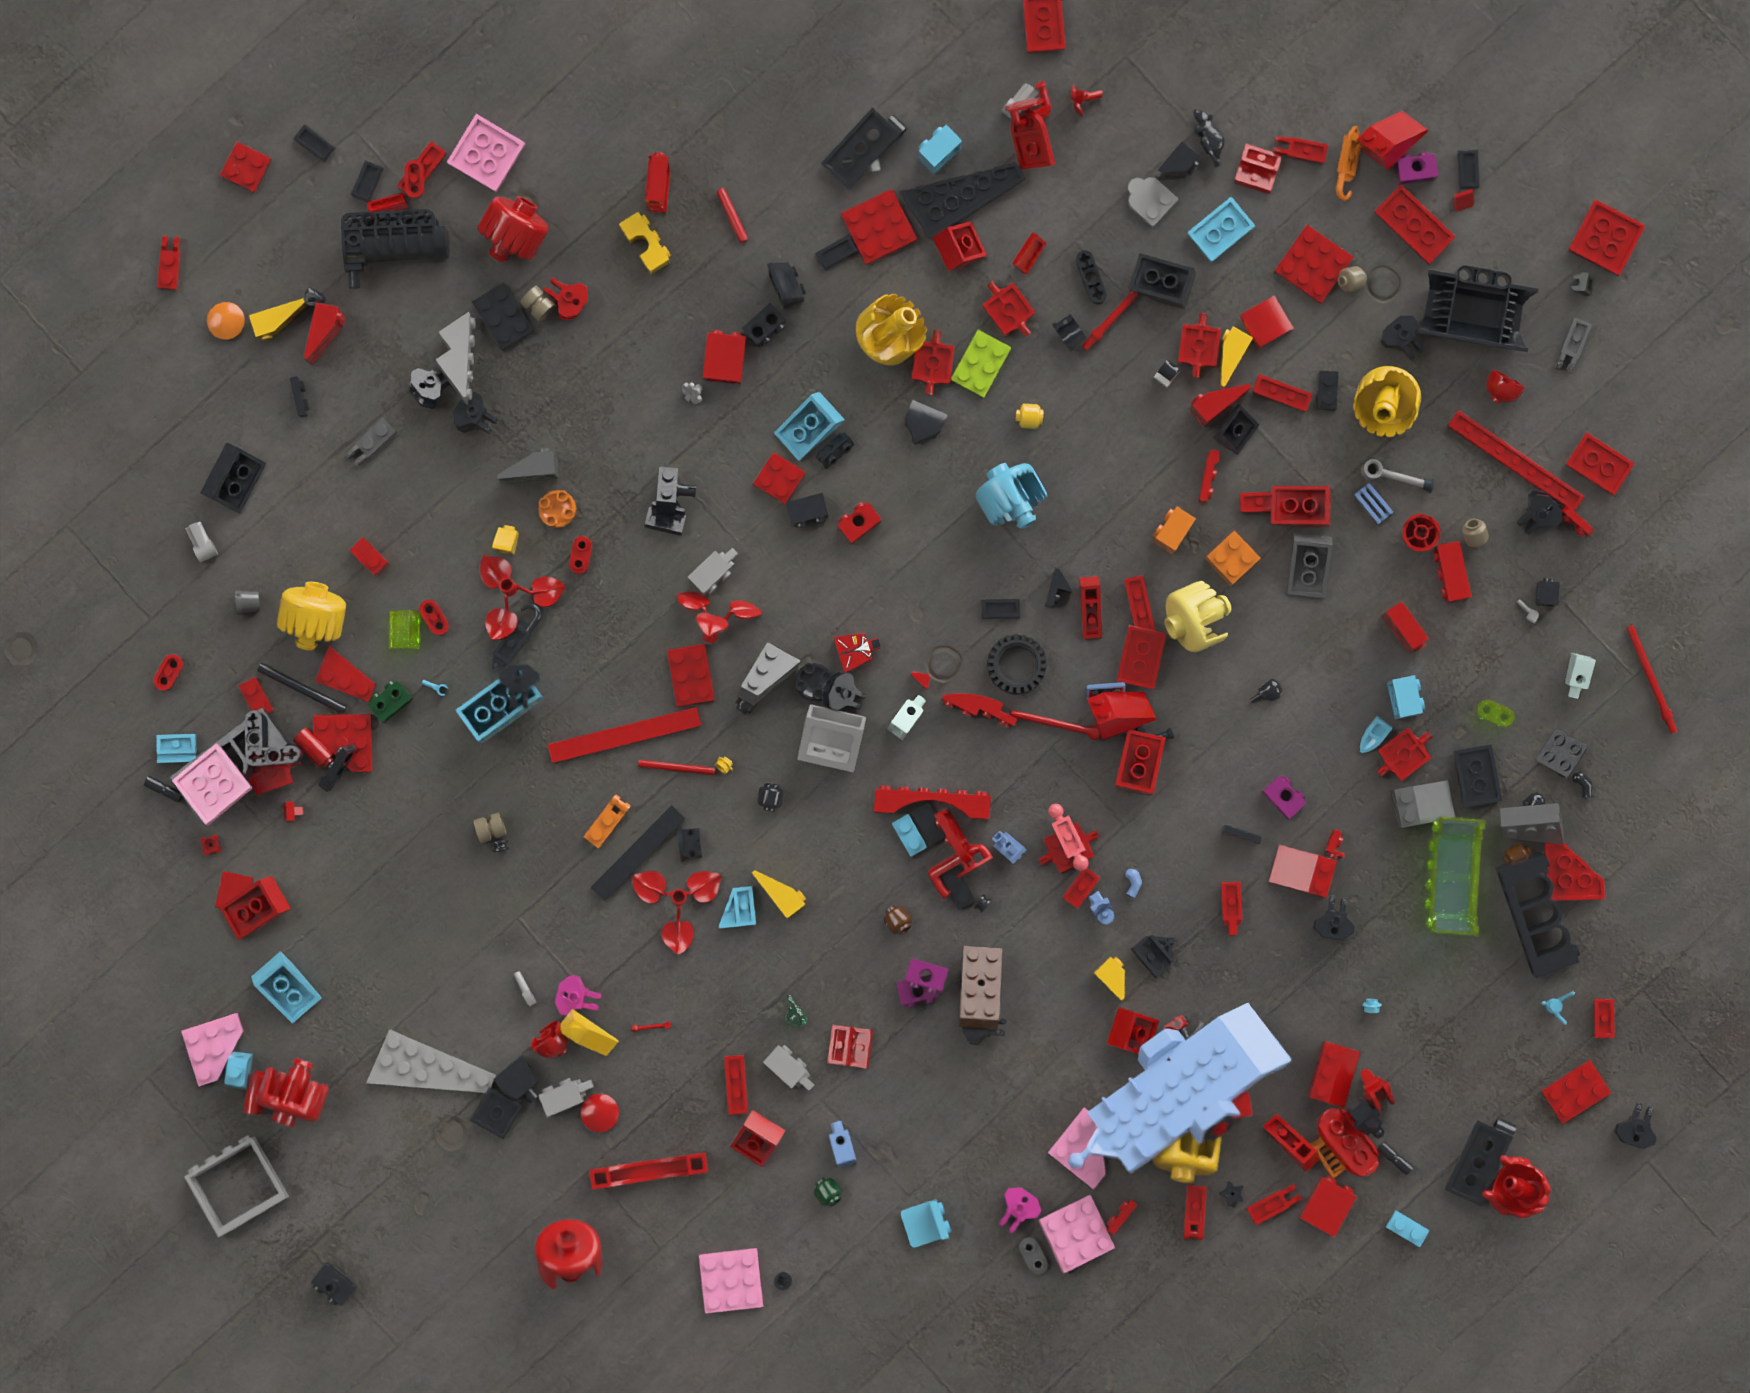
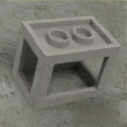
(831, 738)

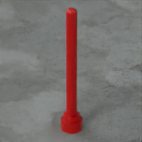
(1091, 731)

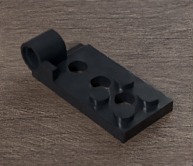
(889, 132)
(1501, 1136)

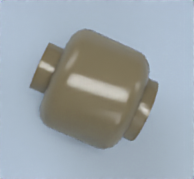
(1352, 279)
(1475, 533)

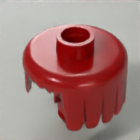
(514, 228)
(292, 1094)
(567, 1251)

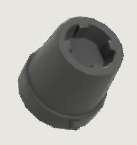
(247, 601)

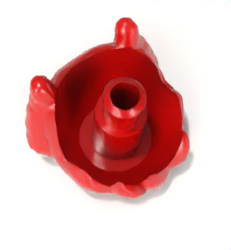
(1519, 1189)

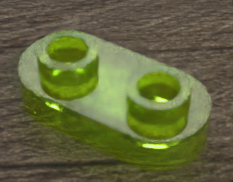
(1495, 713)

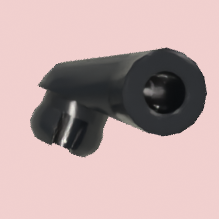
(1585, 782)

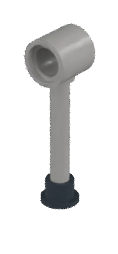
(1426, 484)

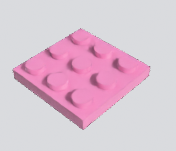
(486, 153)
(212, 784)
(1076, 1234)
(731, 1280)

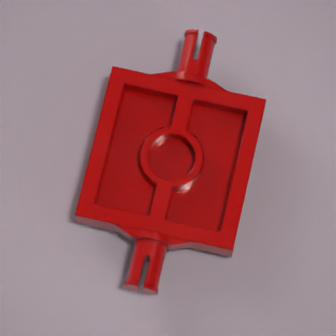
(1008, 309)
(1199, 345)
(933, 363)
(1404, 754)
(270, 777)
(1057, 855)

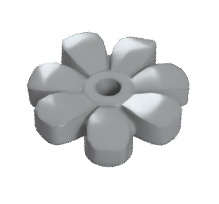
(692, 392)

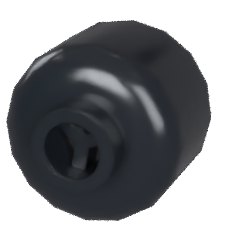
(770, 797)

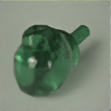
(795, 1015)

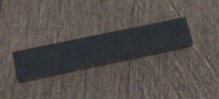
(637, 853)

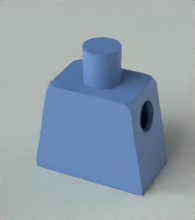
(843, 1153)

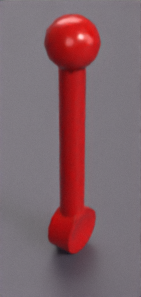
(635, 1028)

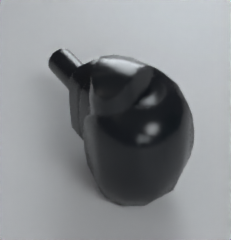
(313, 296)
(1270, 690)
(1534, 799)

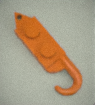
(1347, 162)

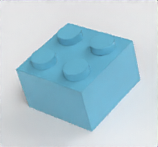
(939, 148)
(1405, 697)

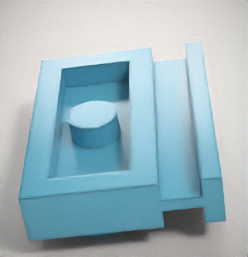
(176, 748)

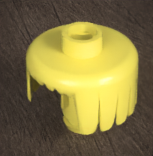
(1190, 611)

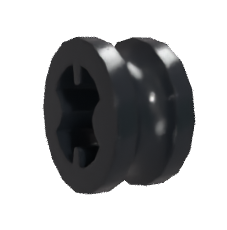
(500, 846)
(982, 903)
(781, 1286)

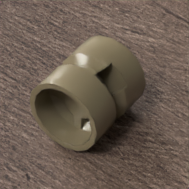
(540, 305)
(490, 827)

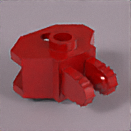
(567, 296)
(1376, 1089)

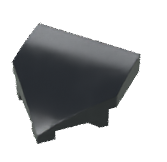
(924, 422)
(666, 521)
(1155, 953)

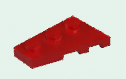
(344, 677)

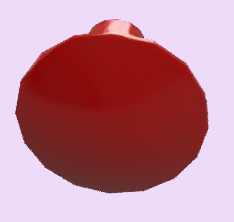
(599, 1112)

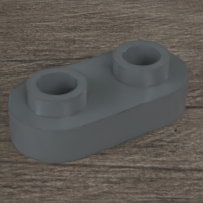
(1033, 1255)

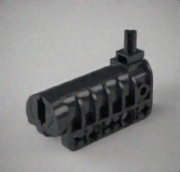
(390, 239)

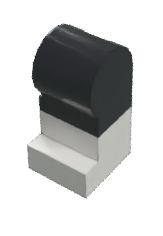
(1167, 373)

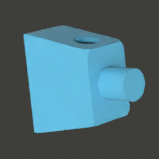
(238, 1070)

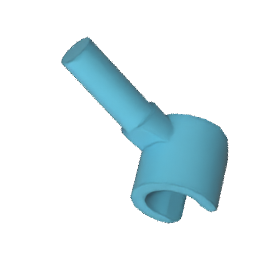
(434, 686)

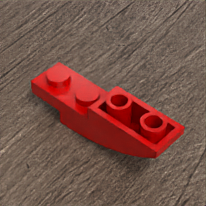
(972, 703)

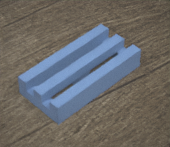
(1374, 504)

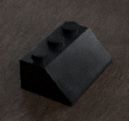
(233, 478)

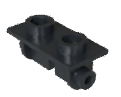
(842, 445)

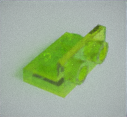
(404, 629)

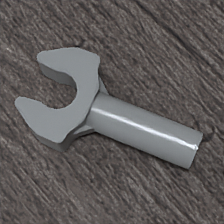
(527, 994)

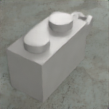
(712, 571)
(787, 1068)
(564, 1096)

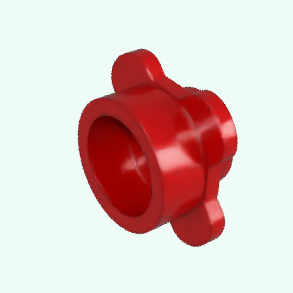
(205, 845)

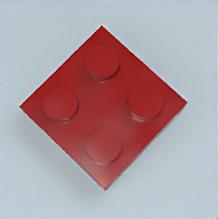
(245, 167)
(779, 478)

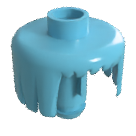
(1008, 494)

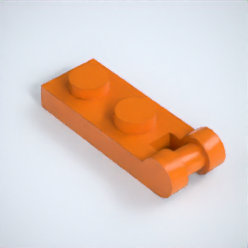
(606, 822)

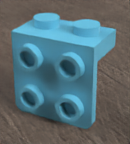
(925, 1223)

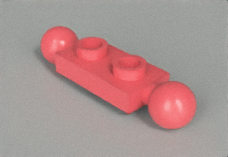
(1068, 837)

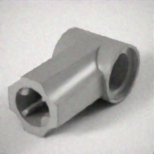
(1025, 93)
(202, 545)

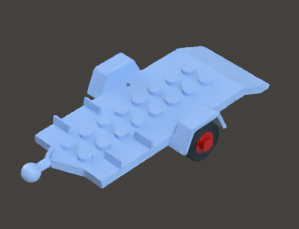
(1183, 1088)

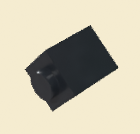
(1547, 592)

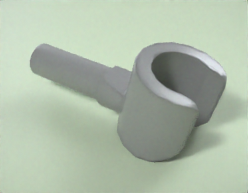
(1533, 615)

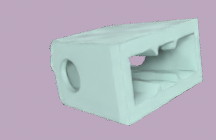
(1582, 666)
(903, 721)

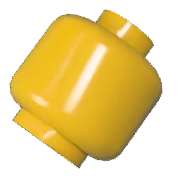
(1029, 416)

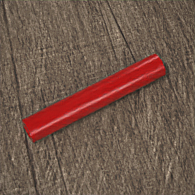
(731, 214)

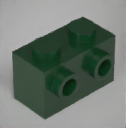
(389, 701)

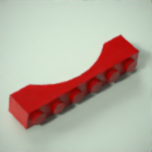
(973, 806)
(649, 1170)

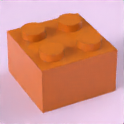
(1174, 530)
(1232, 558)

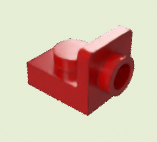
(1334, 841)

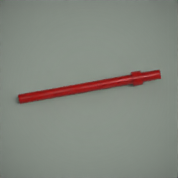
(1098, 332)
(1666, 713)

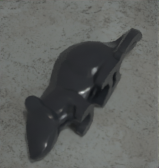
(1212, 138)

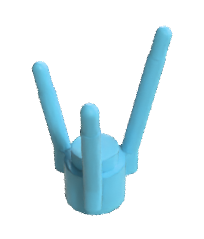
(1555, 1006)

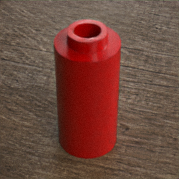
(313, 748)
(253, 1086)

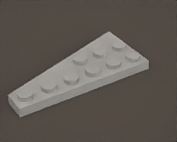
(414, 1064)

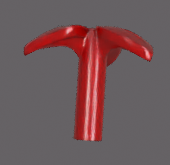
(1082, 96)

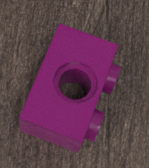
(1407, 175)
(1273, 793)
(938, 975)
(907, 997)

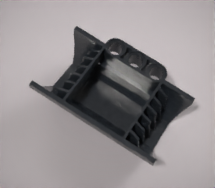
(1475, 309)

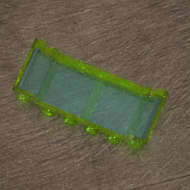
(1454, 876)

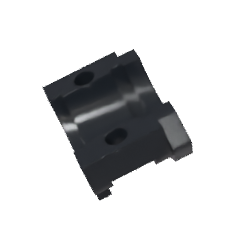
(1069, 332)
(689, 843)

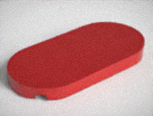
(1348, 1144)

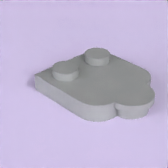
(1150, 199)

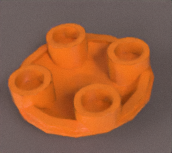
(225, 320)
(557, 508)

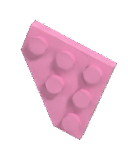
(211, 1046)
(1075, 1140)

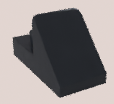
(1058, 583)

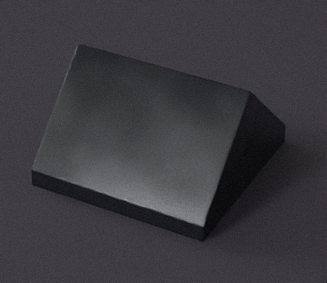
(1237, 430)

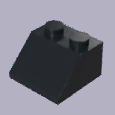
(1179, 164)

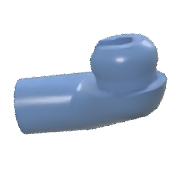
(1135, 880)

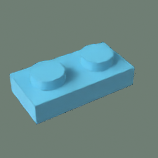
(909, 835)
(1407, 1228)

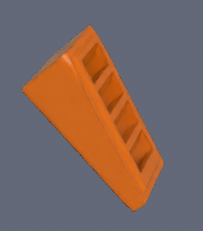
(1317, 1144)

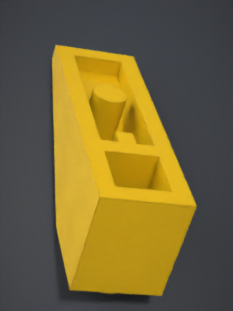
(275, 319)
(1232, 351)
(784, 896)
(587, 1033)

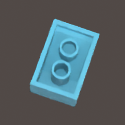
(809, 425)
(285, 987)

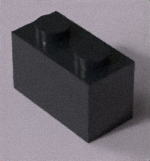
(807, 510)

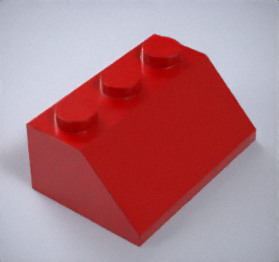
(1333, 1074)

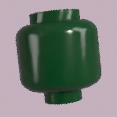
(827, 1192)

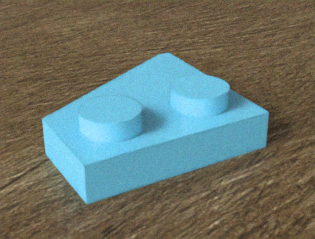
(739, 909)

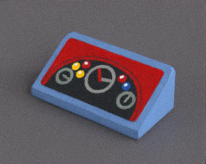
(1093, 690)

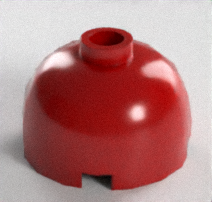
(1503, 388)
(1420, 532)
(551, 1041)

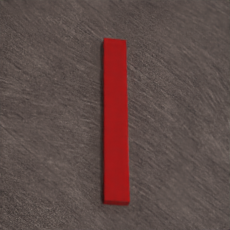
(1515, 460)
(624, 735)

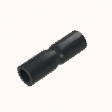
(165, 790)
(1397, 1160)

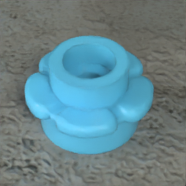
(1371, 1006)

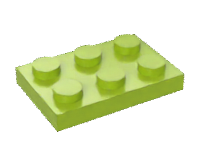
(980, 364)

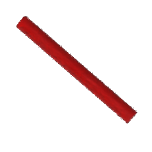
(676, 767)

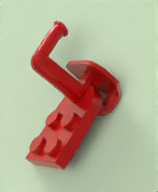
(1030, 130)
(964, 851)

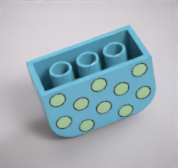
(491, 710)

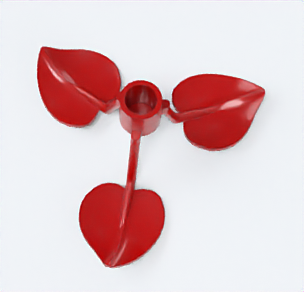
(496, 573)
(712, 624)
(703, 886)

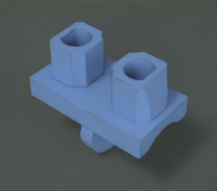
(1008, 846)
(1101, 909)

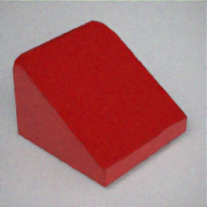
(1463, 200)
(922, 678)

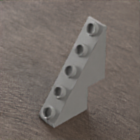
(457, 361)

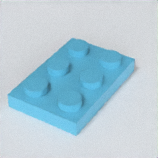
(1221, 229)

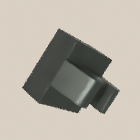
(1585, 285)

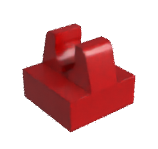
(291, 811)

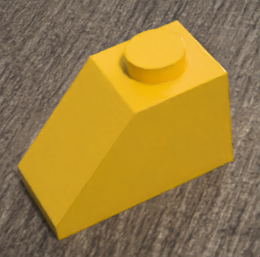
(506, 540)
(1113, 976)

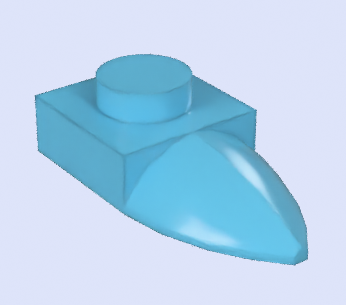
(1374, 734)

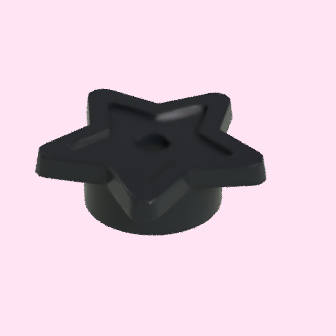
(1227, 1193)

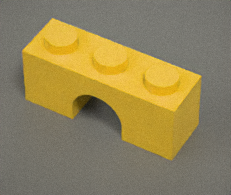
(637, 228)

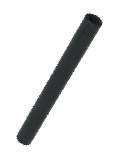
(302, 688)

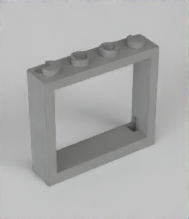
(213, 1161)

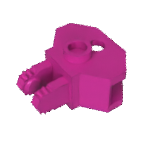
(576, 995)
(1019, 1209)

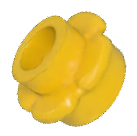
(724, 765)

